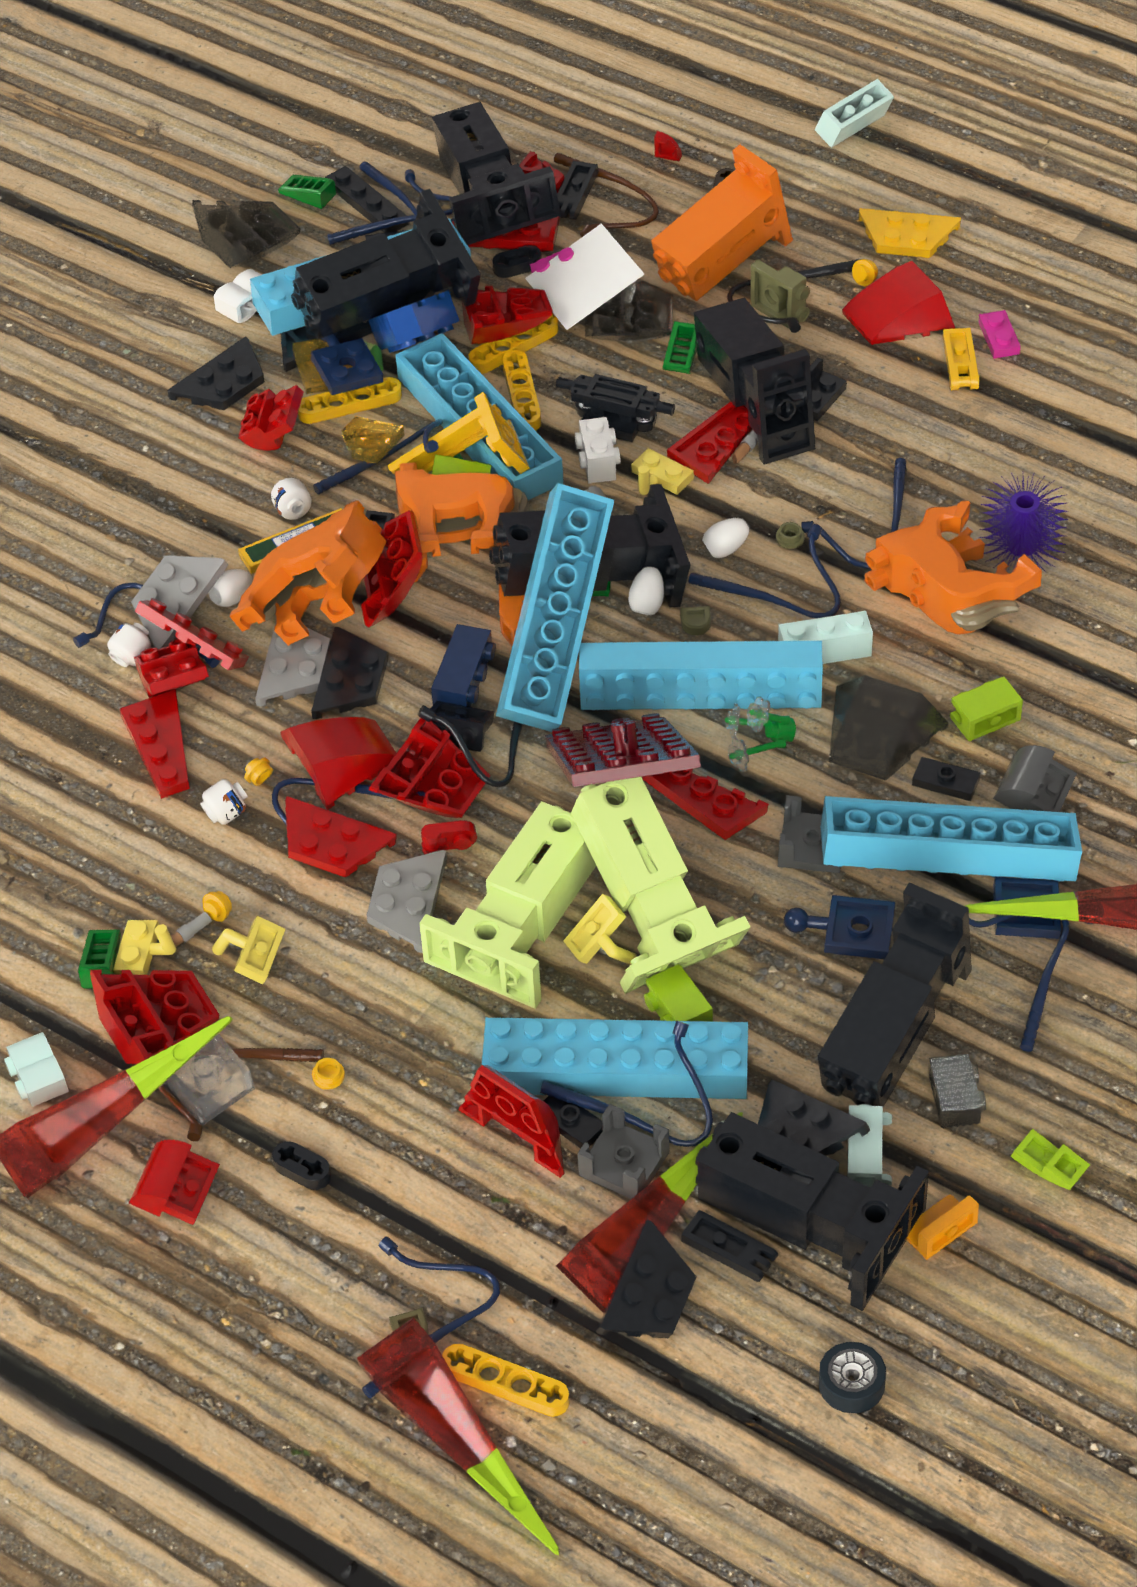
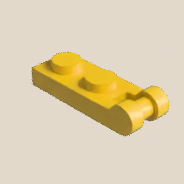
(960, 358)

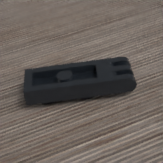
(576, 188)
(729, 1246)

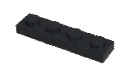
(365, 198)

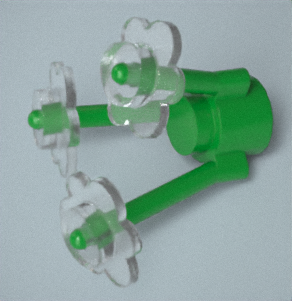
(777, 727)

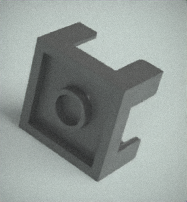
(801, 839)
(623, 1156)

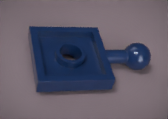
(338, 378)
(1026, 926)
(840, 935)

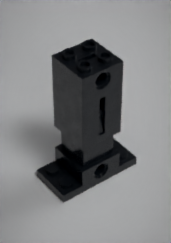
(491, 190)
(383, 272)
(756, 373)
(630, 545)
(897, 999)
(808, 1200)

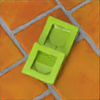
(1053, 1164)

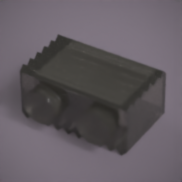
(955, 1090)

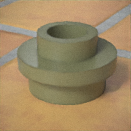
(790, 535)

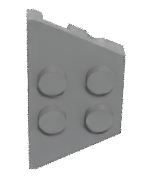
(182, 586)
(292, 667)
(405, 894)

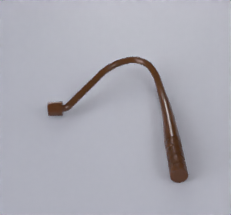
(567, 161)
(281, 1054)

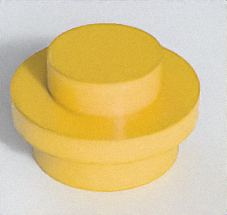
(864, 272)
(258, 771)
(217, 905)
(328, 1073)

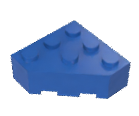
(414, 322)

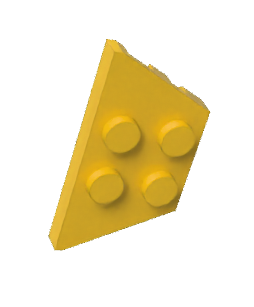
(907, 232)

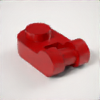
(448, 836)

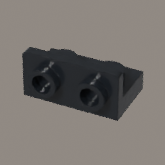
(825, 388)
(468, 721)

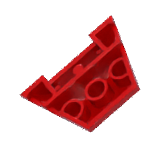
(899, 306)
(504, 314)
(395, 569)
(339, 753)
(431, 765)
(151, 1010)
(519, 1111)

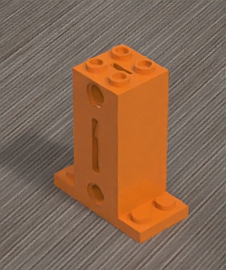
(723, 227)

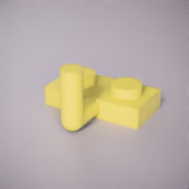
(658, 469)
(595, 932)
(140, 945)
(257, 948)

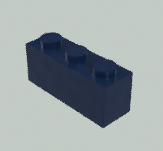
(463, 666)

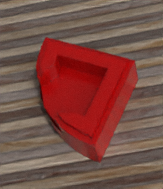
(666, 147)

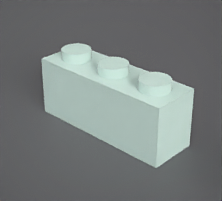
(854, 113)
(841, 635)

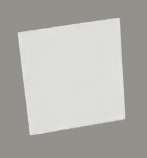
(588, 279)

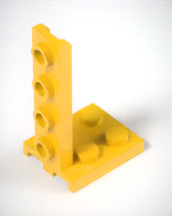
(467, 431)

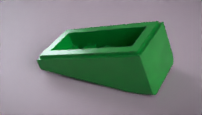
(314, 190)
(684, 331)
(98, 956)

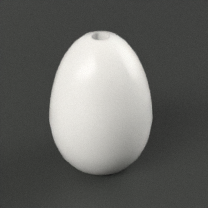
(725, 537)
(230, 587)
(646, 591)

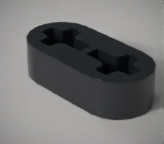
(515, 261)
(303, 1163)

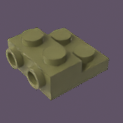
(779, 292)

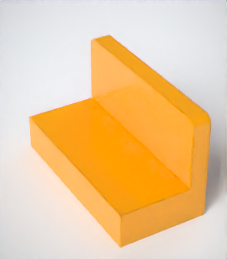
(943, 1224)

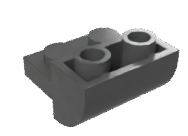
(1035, 781)

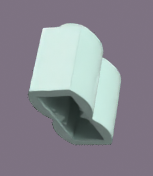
(37, 1070)

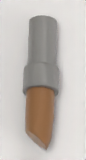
(746, 446)
(187, 931)

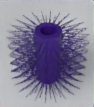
(1023, 523)

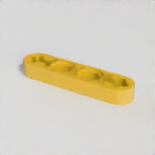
(487, 358)
(523, 390)
(350, 402)
(507, 1376)

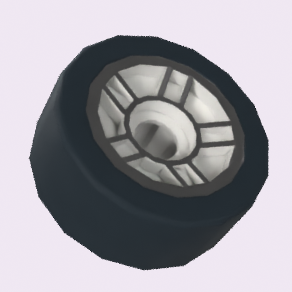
(864, 1366)

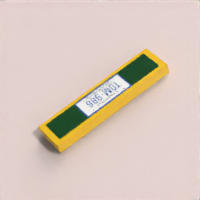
(255, 552)

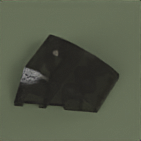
(243, 231)
(633, 315)
(880, 726)

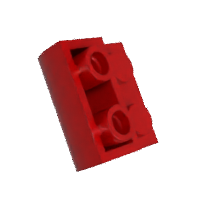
(270, 418)
(170, 667)
(174, 1181)

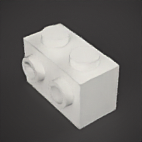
(597, 449)

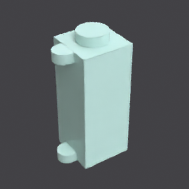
(866, 1151)

